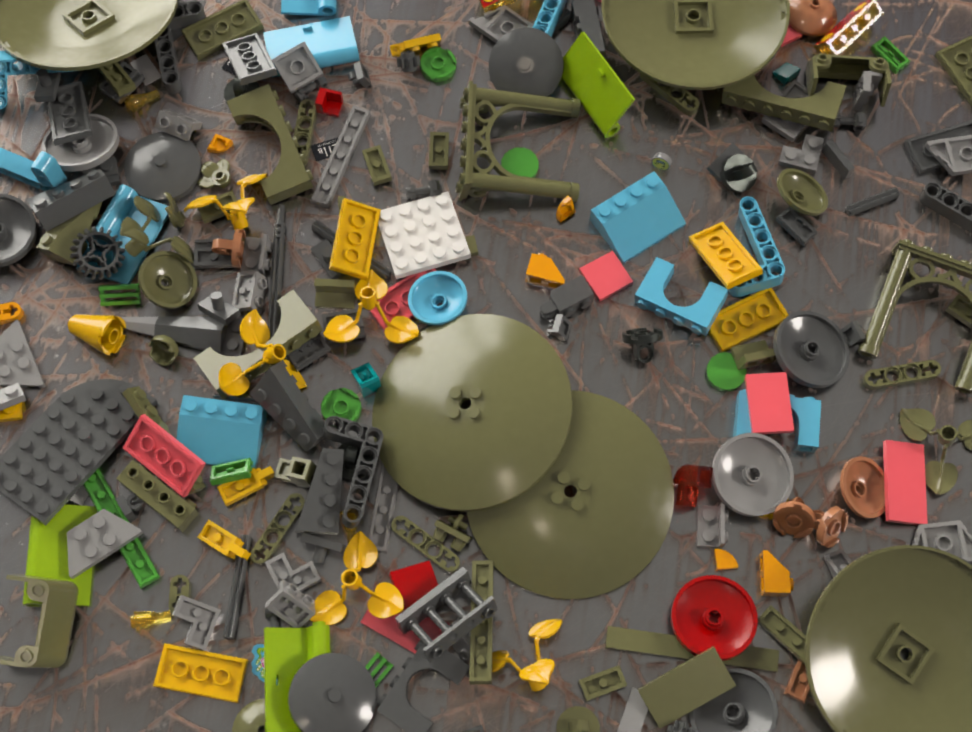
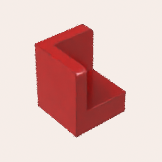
(329, 102)

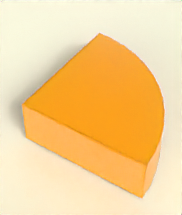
(219, 144)
(565, 209)
(724, 560)

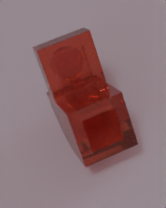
(689, 480)

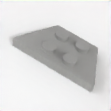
(499, 22)
(953, 153)
(17, 359)
(945, 536)
(97, 539)

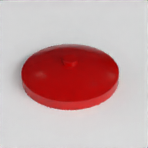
(714, 614)

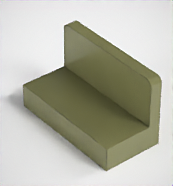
(334, 293)
(752, 354)

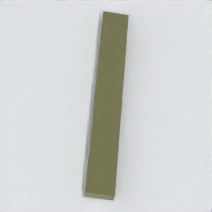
(668, 646)

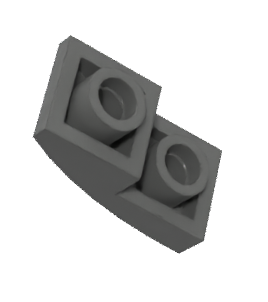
(716, 166)

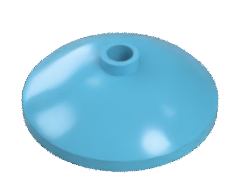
(435, 289)

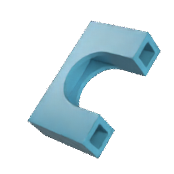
(696, 317)
(805, 414)

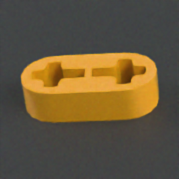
(6, 309)

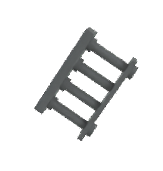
(441, 595)

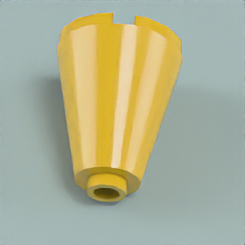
(99, 331)

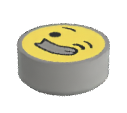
(661, 161)

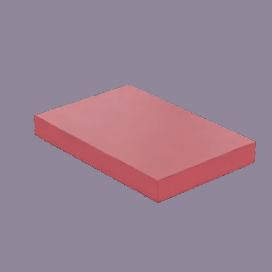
(769, 403)

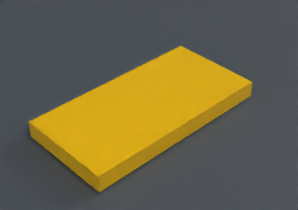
(354, 239)
(725, 255)
(747, 319)
(201, 673)

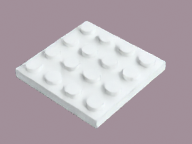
(422, 235)

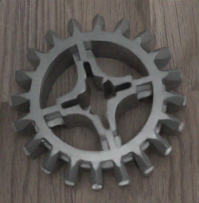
(111, 245)

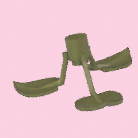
(139, 239)
(916, 425)

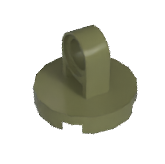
(577, 720)

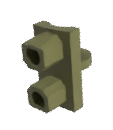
(461, 538)

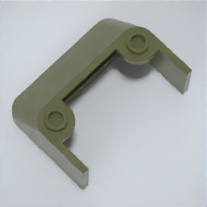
(847, 68)
(54, 625)

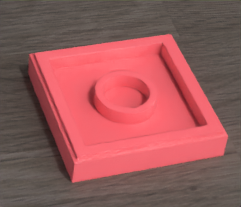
(606, 276)

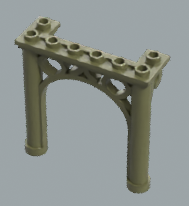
(483, 100)
(892, 290)

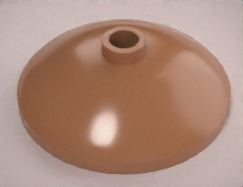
(812, 16)
(863, 487)

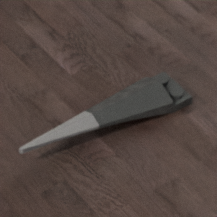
(193, 331)

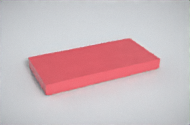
(396, 300)
(164, 455)
(904, 482)
(389, 629)

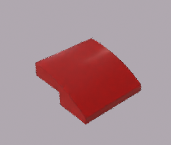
(414, 582)

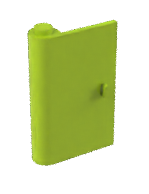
(596, 85)
(49, 552)
(284, 655)

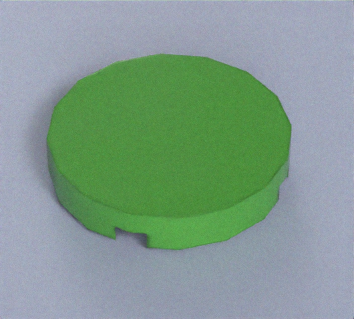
(438, 64)
(521, 162)
(723, 373)
(341, 403)

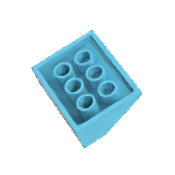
(637, 217)
(221, 429)

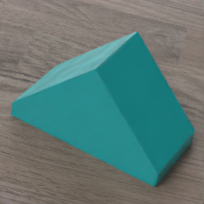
(366, 379)

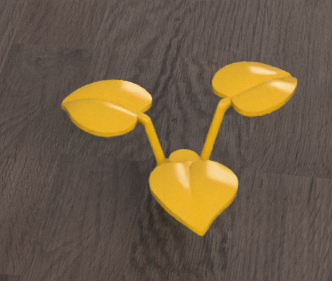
(237, 209)
(344, 329)
(254, 331)
(382, 604)
(539, 672)

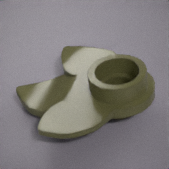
(215, 174)
(176, 217)

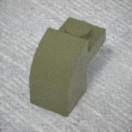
(295, 471)

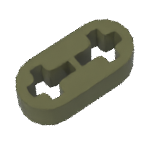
(174, 591)

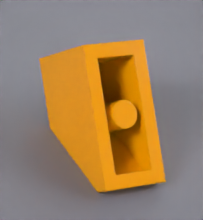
(543, 272)
(774, 577)

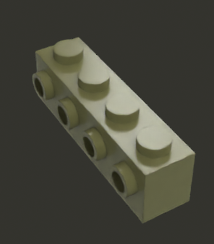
(158, 496)

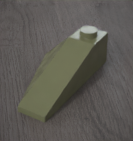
(57, 241)

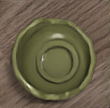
(163, 349)

